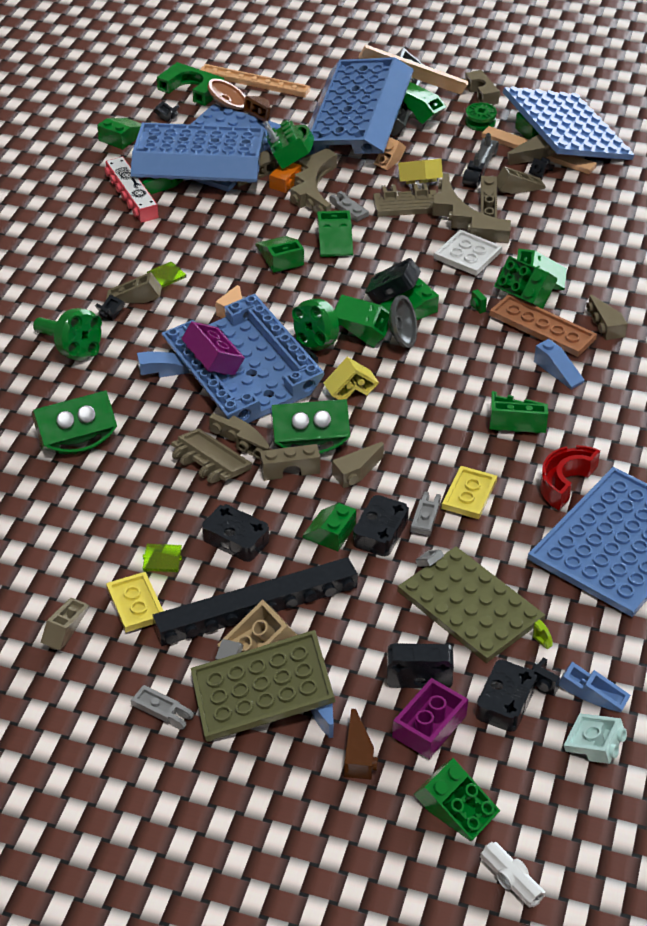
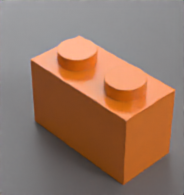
(284, 178)

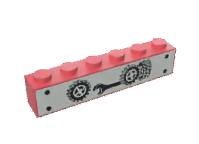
(131, 190)

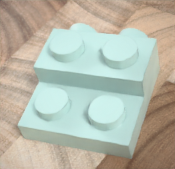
(596, 737)

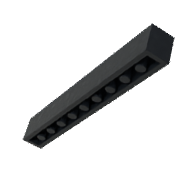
(233, 606)

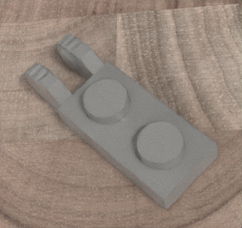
(343, 203)
(425, 515)
(161, 707)

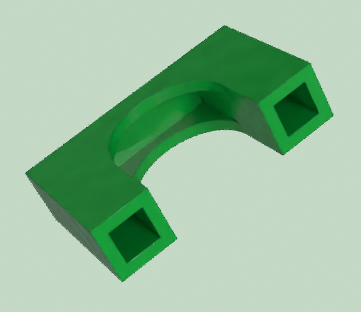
(182, 74)

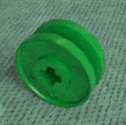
(480, 116)

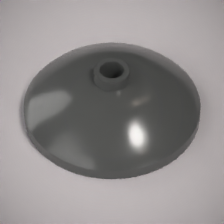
(403, 321)

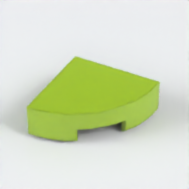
(542, 634)

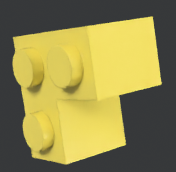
(420, 170)
(348, 378)

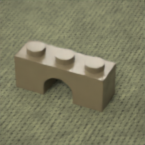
(485, 89)
(275, 461)

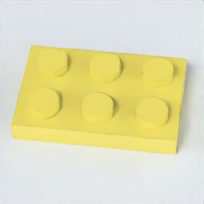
(469, 492)
(134, 601)

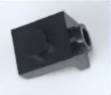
(166, 112)
(539, 166)
(111, 307)
(546, 680)

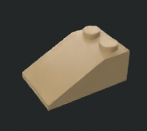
(260, 628)

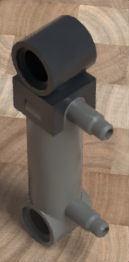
(477, 167)

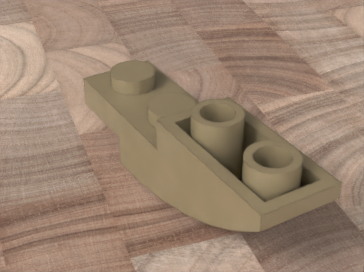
(488, 196)
(239, 431)

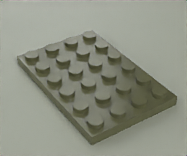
(471, 604)
(261, 685)

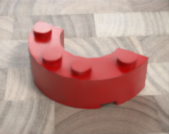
(562, 464)

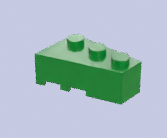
(517, 415)

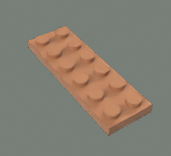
(543, 324)

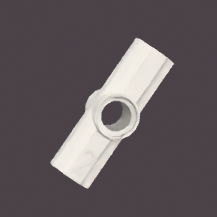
(512, 874)

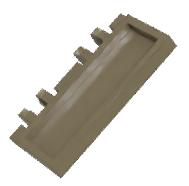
(405, 202)
(216, 458)

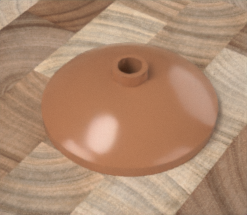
(226, 94)

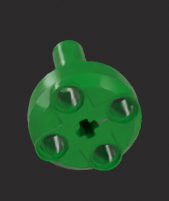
(315, 324)
(74, 334)

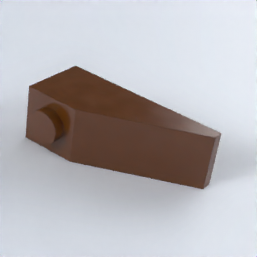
(257, 107)
(359, 750)

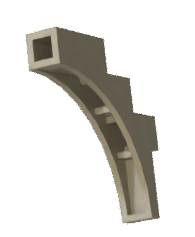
(306, 182)
(462, 216)

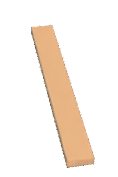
(420, 71)
(258, 81)
(513, 141)

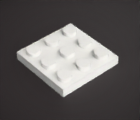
(468, 252)

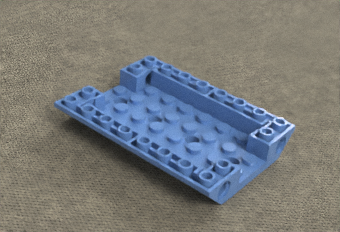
(372, 108)
(198, 152)
(270, 354)

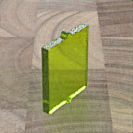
(168, 274)
(162, 557)

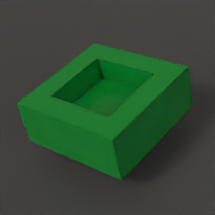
(478, 301)

